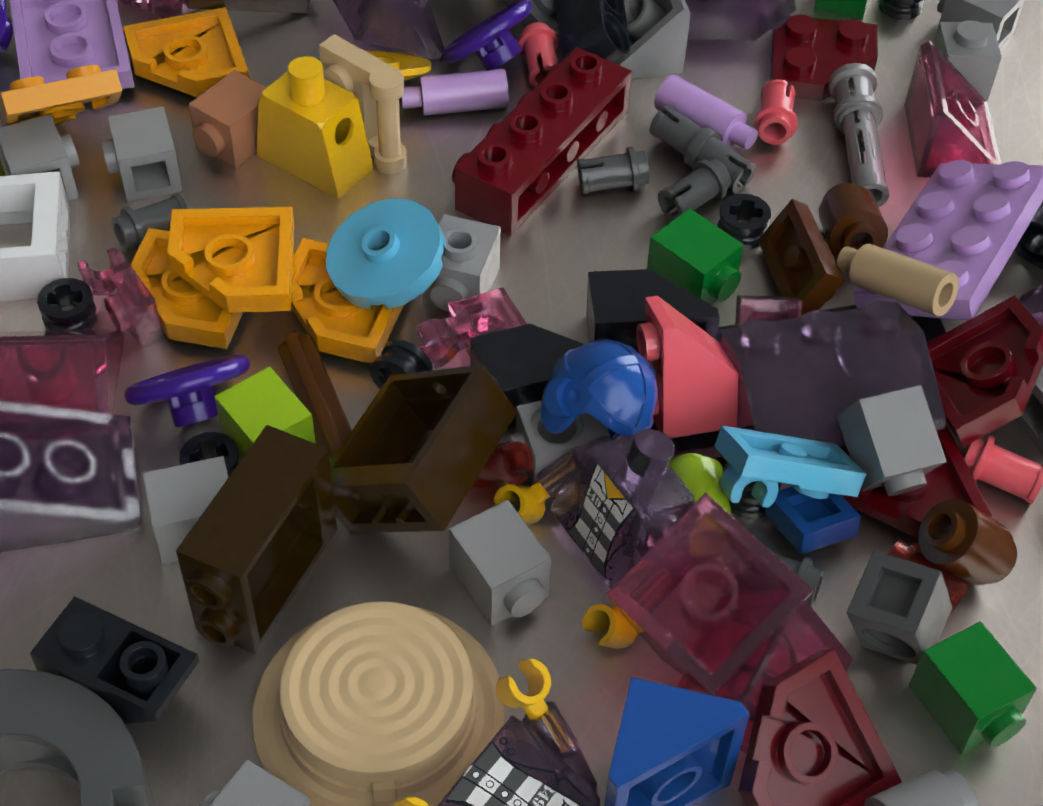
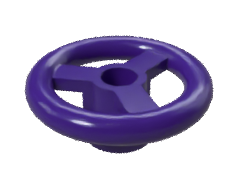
(490, 38)
(189, 389)

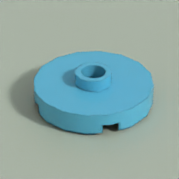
(386, 253)

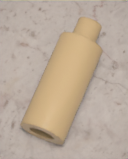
(900, 278)

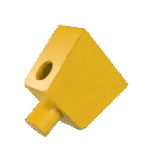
(313, 129)

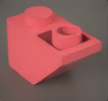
(691, 371)

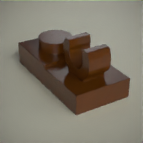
(800, 257)

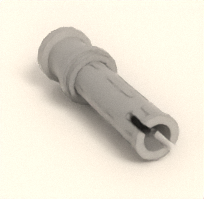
(845, 119)

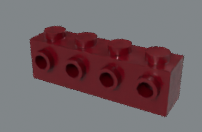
(541, 140)

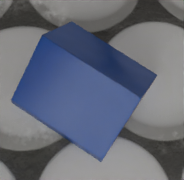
(674, 746)

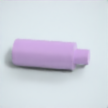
(458, 92)
(706, 111)

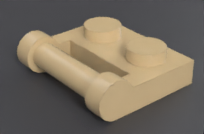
(378, 91)

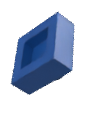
(812, 521)

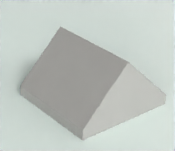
(656, 37)

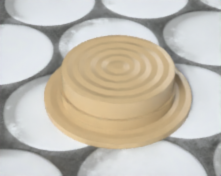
(376, 706)

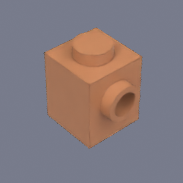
(227, 119)

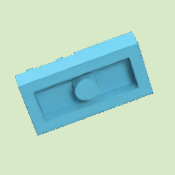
(771, 459)

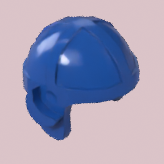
(604, 381)

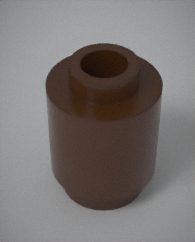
(851, 218)
(967, 542)

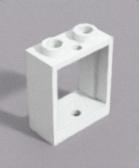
(43, 201)

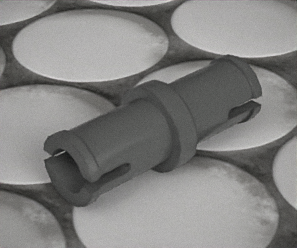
(700, 144)

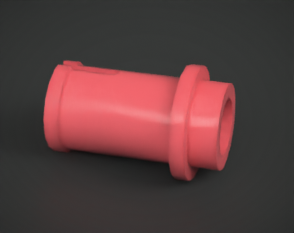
(539, 49)
(776, 117)
(1004, 469)

